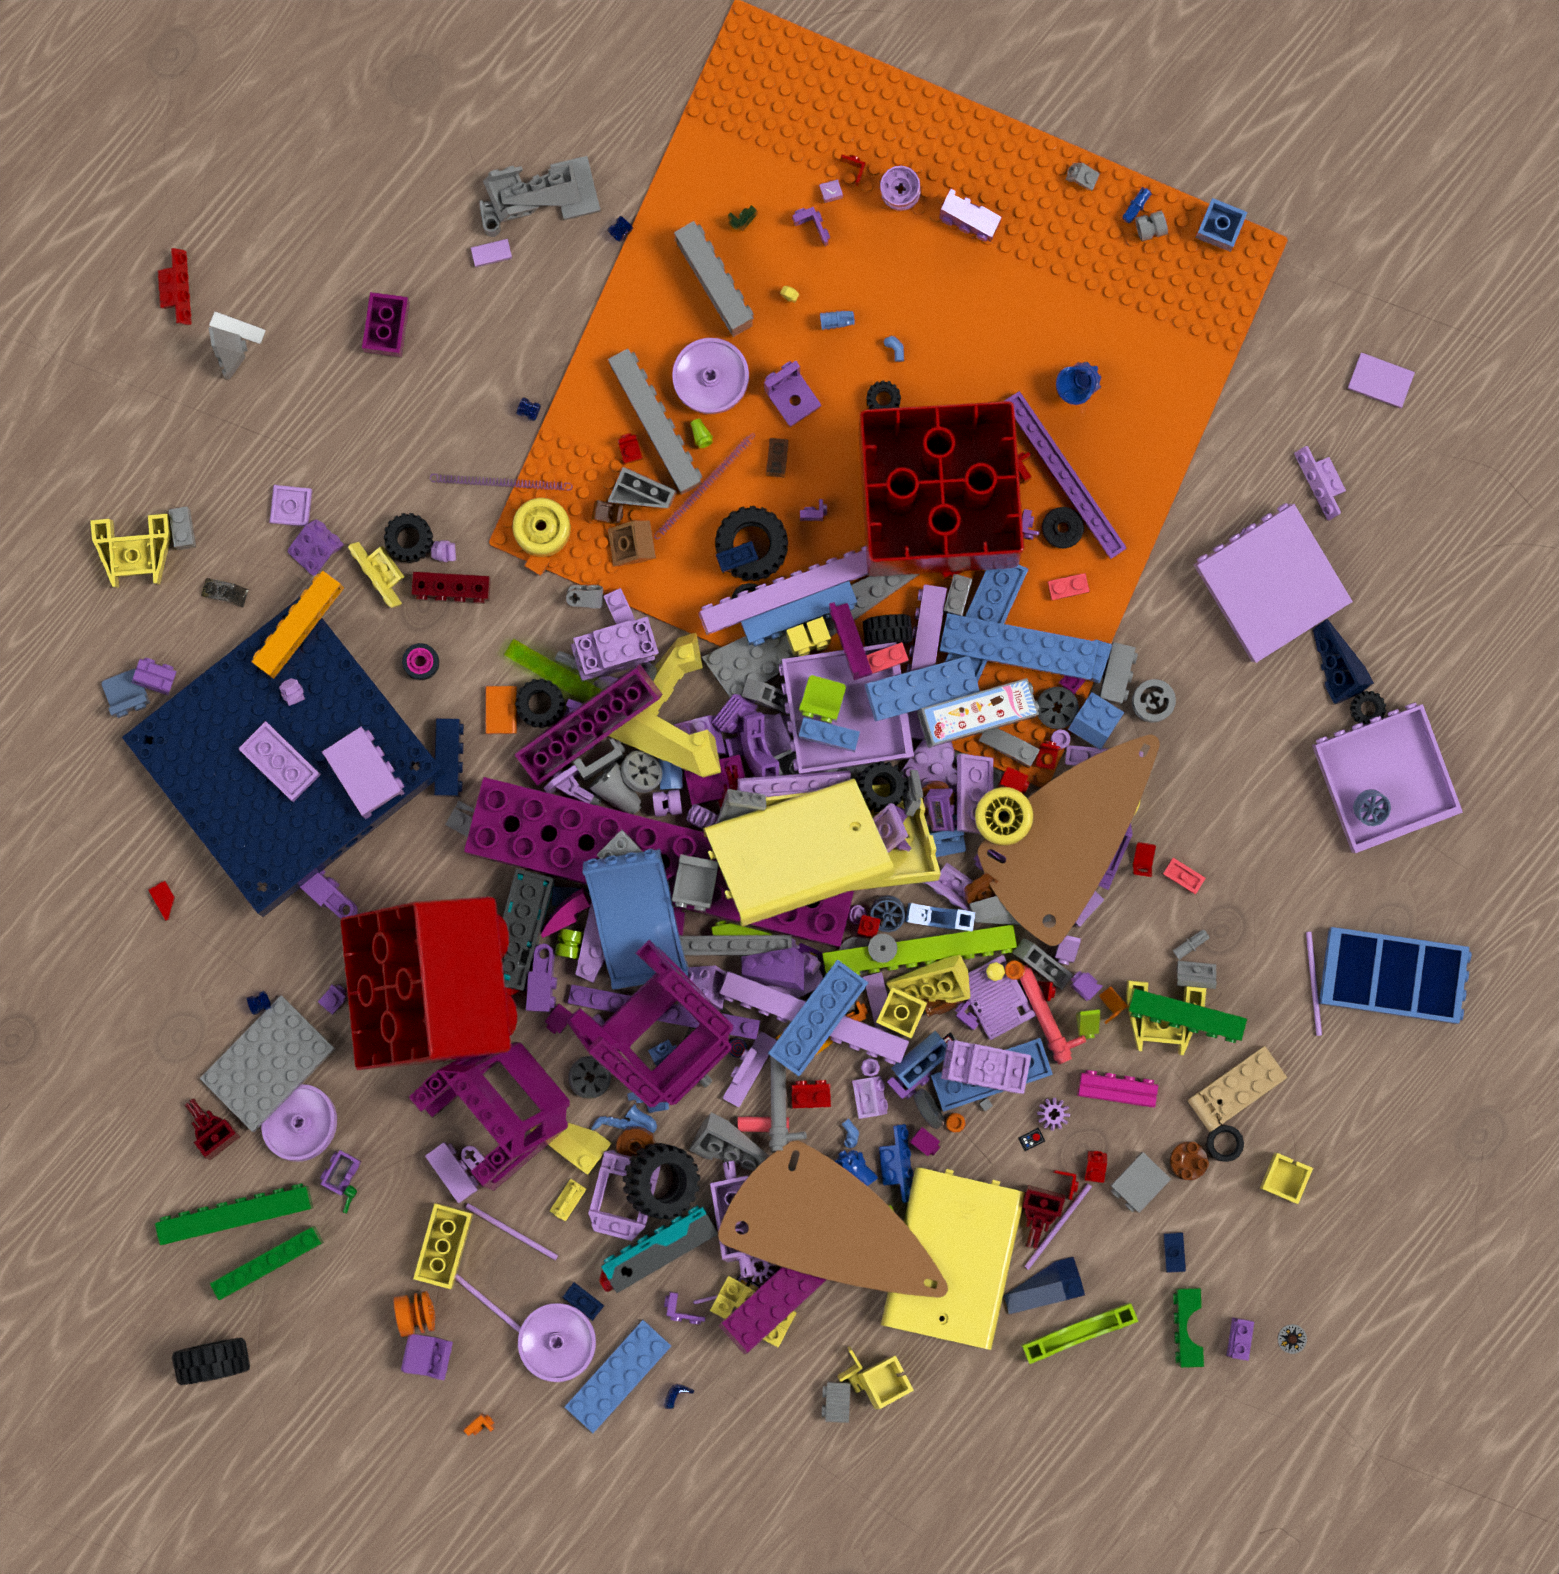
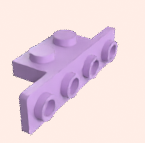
(1322, 480)
(952, 886)
(748, 1071)

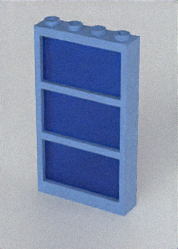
(1394, 975)

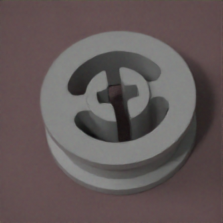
(1167, 694)

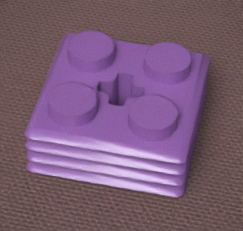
(731, 716)

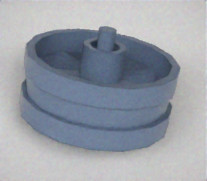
(1371, 807)
(887, 913)

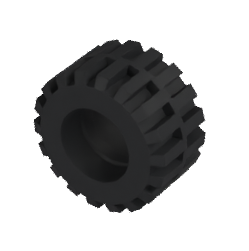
(401, 523)
(887, 629)
(528, 691)
(894, 778)

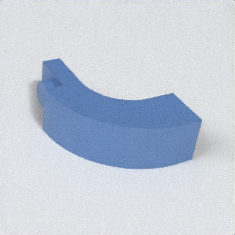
(940, 917)

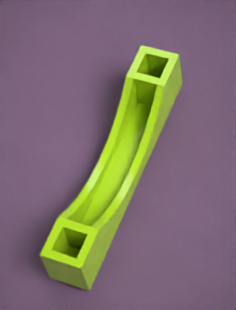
(1079, 1332)

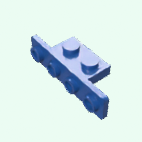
(896, 1162)

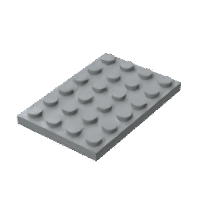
(267, 1063)

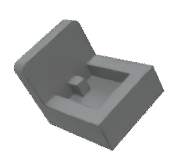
(1082, 175)

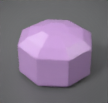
(870, 1067)

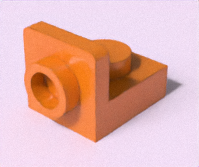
(862, 1012)
(475, 1426)

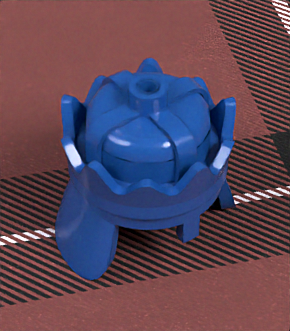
(1078, 383)
(856, 1165)

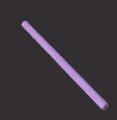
(1313, 983)
(1059, 1224)
(511, 1231)
(489, 1304)

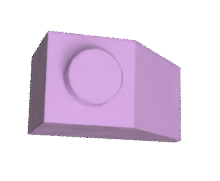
(1067, 950)

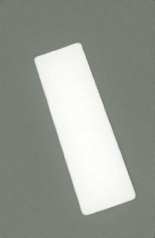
(238, 327)

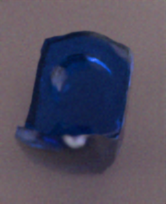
(673, 1393)

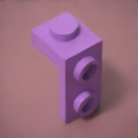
(803, 215)
(671, 1302)

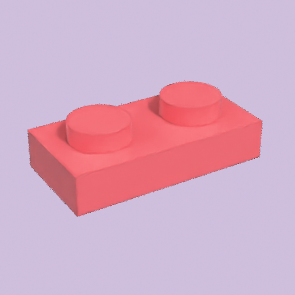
(1068, 587)
(887, 658)
(1184, 876)

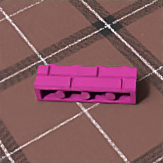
(1117, 1090)

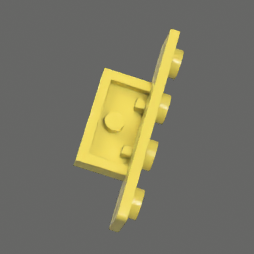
(380, 570)

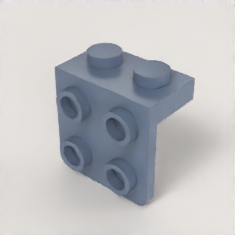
(124, 695)

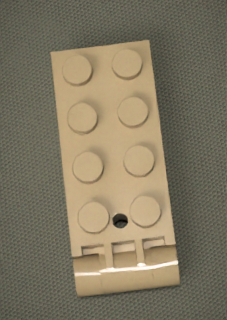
(1237, 1088)

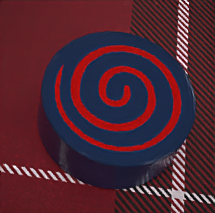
(738, 1047)

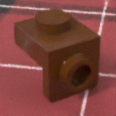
(607, 512)

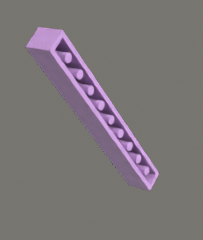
(783, 591)
(787, 1006)

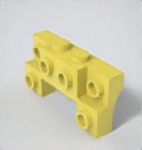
(734, 1294)

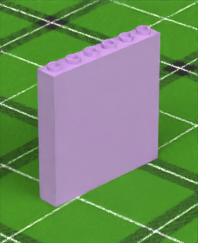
(1272, 582)
(877, 741)
(1399, 761)

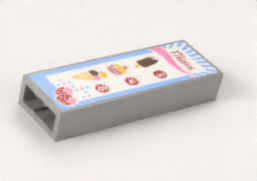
(978, 713)

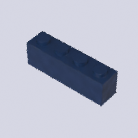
(448, 757)

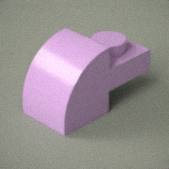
(619, 607)

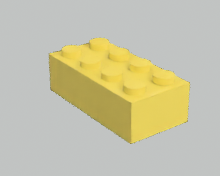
(443, 1246)

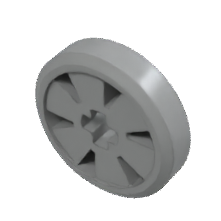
(641, 782)

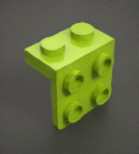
(822, 699)

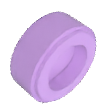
(1061, 737)

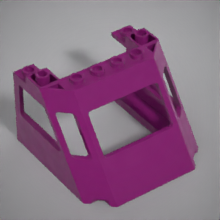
(686, 1063)
(467, 1080)

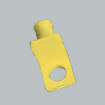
(851, 1373)

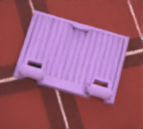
(997, 1001)

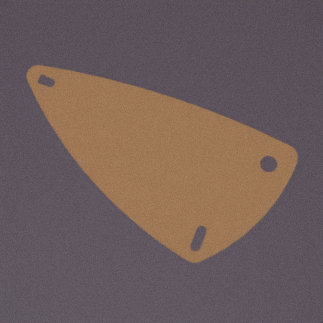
(1071, 839)
(827, 1226)

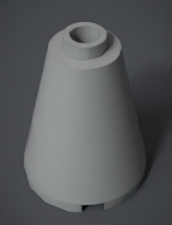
(615, 791)

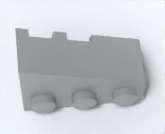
(640, 490)

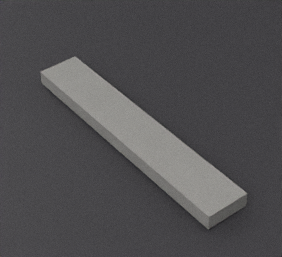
(734, 944)

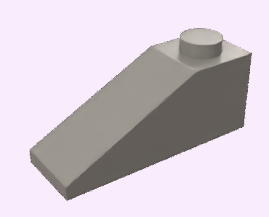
(765, 695)
(1010, 746)
(1042, 963)

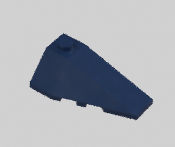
(1343, 669)
(1049, 1286)

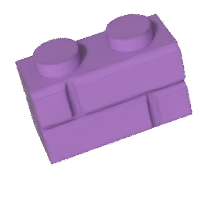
(154, 676)

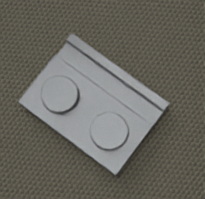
(913, 794)
(460, 821)
(1196, 974)

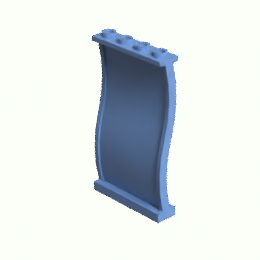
(630, 908)

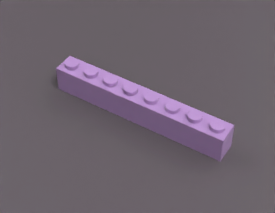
(926, 641)

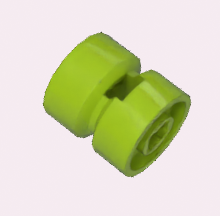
(569, 943)

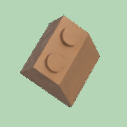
(631, 543)

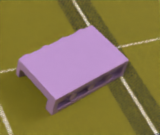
(363, 771)

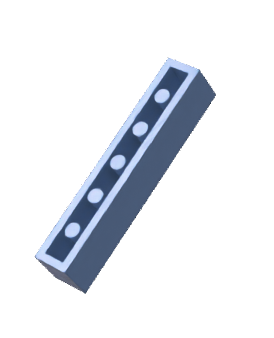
(796, 613)

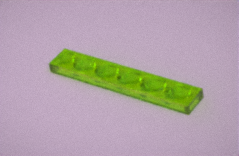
(550, 671)

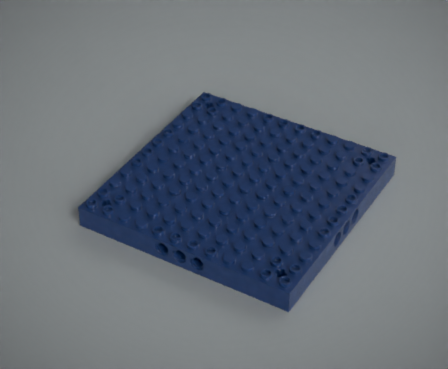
(233, 804)

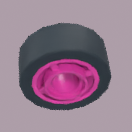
(428, 669)

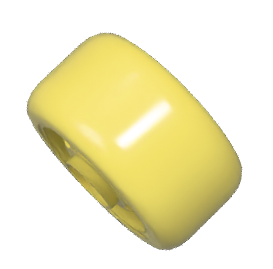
(543, 542)
(1006, 800)

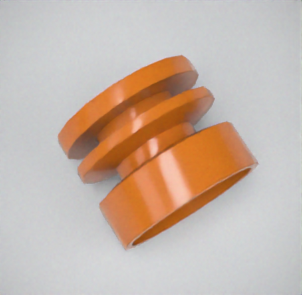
(413, 1314)

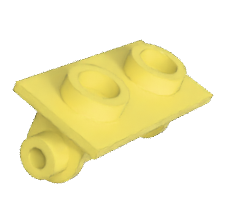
(568, 1200)

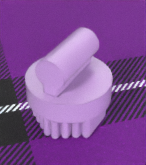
(443, 551)
(292, 691)

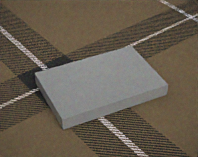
(589, 201)

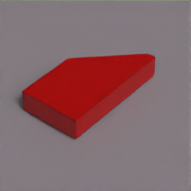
(163, 898)

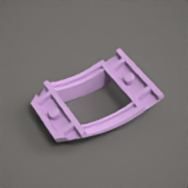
(609, 1223)

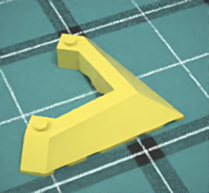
(661, 739)

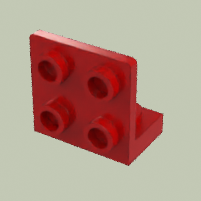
(811, 1095)

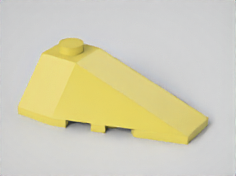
(937, 981)
(580, 1146)

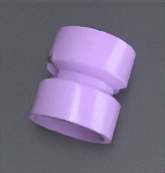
(674, 803)

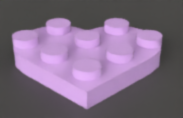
(934, 764)

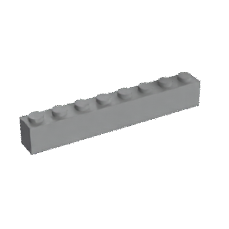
(654, 421)

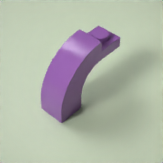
(755, 748)

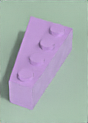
(591, 954)

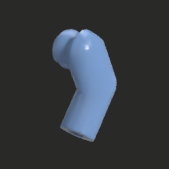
(897, 346)
(852, 1134)

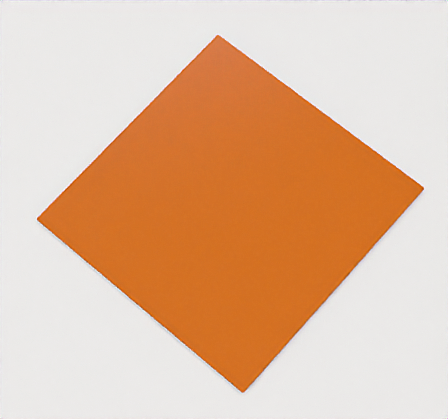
(973, 319)

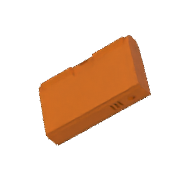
(501, 710)

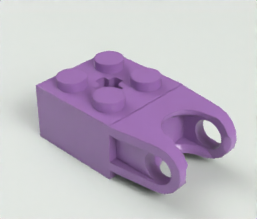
(327, 894)
(542, 982)

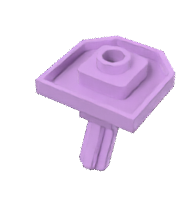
(566, 783)

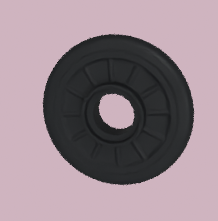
(1058, 516)

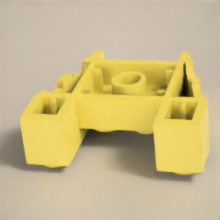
(133, 553)
(1151, 1031)

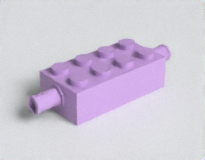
(722, 1195)

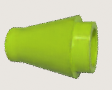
(701, 434)

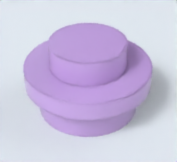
(856, 913)

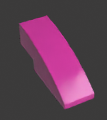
(566, 912)

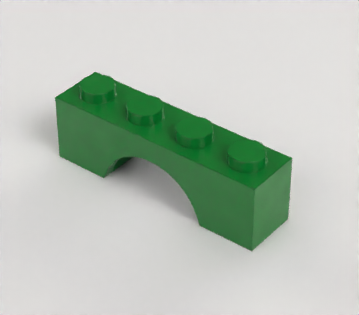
(1187, 1302)

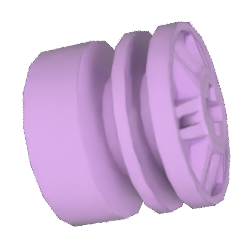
(892, 180)

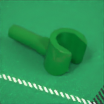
(350, 1192)

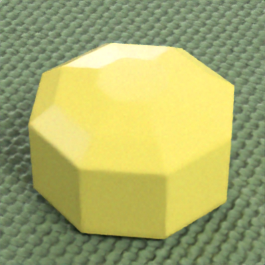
(789, 294)
(995, 971)

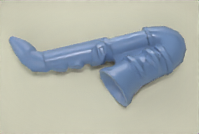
(636, 1117)

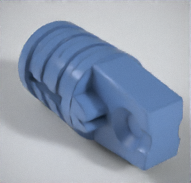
(836, 319)

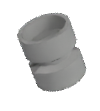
(1151, 226)

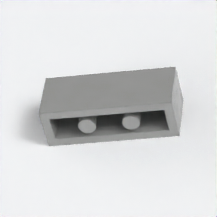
(1118, 673)

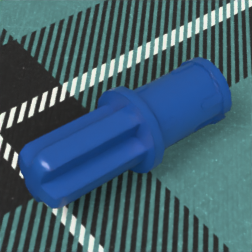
(1136, 205)

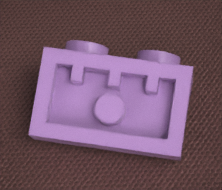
(870, 1097)

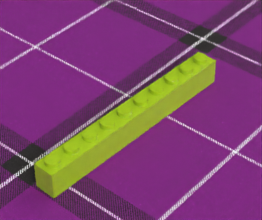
(928, 950)

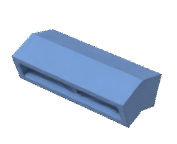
(670, 776)

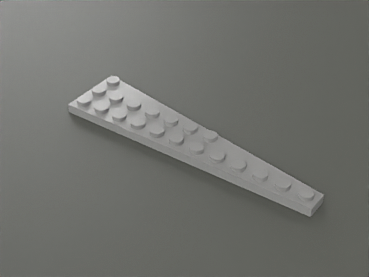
(740, 662)

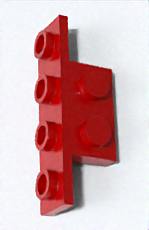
(175, 287)

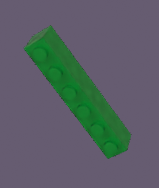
(1186, 1014)
(266, 1263)

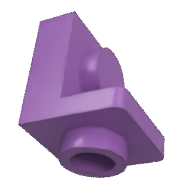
(811, 514)
(1027, 521)
(733, 747)
(333, 998)
(968, 1019)

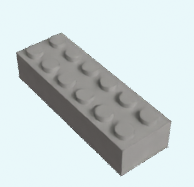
(714, 280)

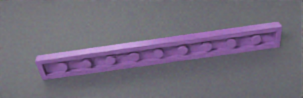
(1066, 477)
(675, 1014)

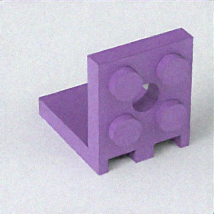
(790, 383)

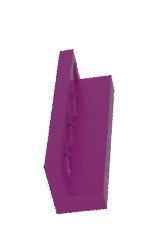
(850, 640)

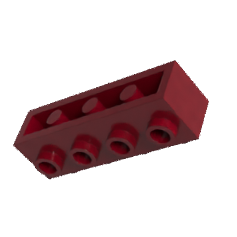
(451, 586)

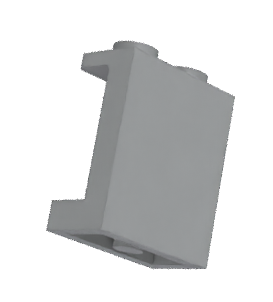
(499, 181)
(602, 763)
(740, 803)
(695, 882)
(1139, 1183)

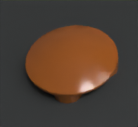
(1189, 1160)

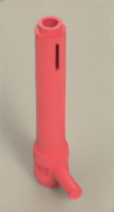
(1056, 1042)

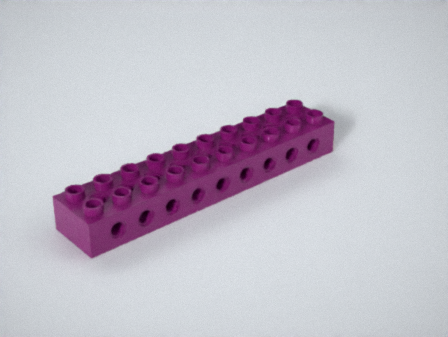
(578, 819)

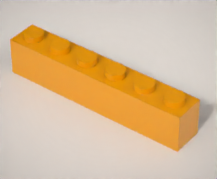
(297, 624)

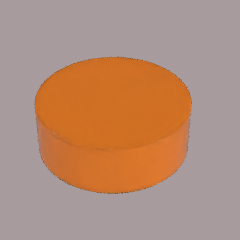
(1014, 970)
(955, 1122)

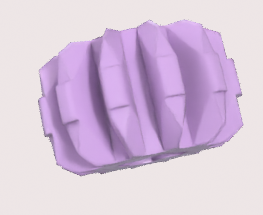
(701, 817)
(1049, 1108)
(762, 1273)

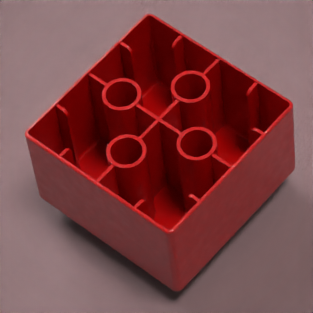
(940, 488)
(427, 983)

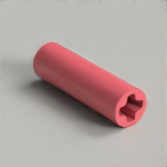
(756, 1124)

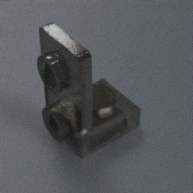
(777, 457)
(225, 592)

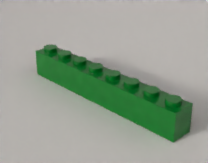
(233, 1215)

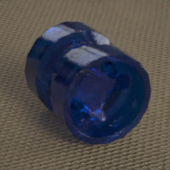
(620, 229)
(528, 409)
(256, 1006)

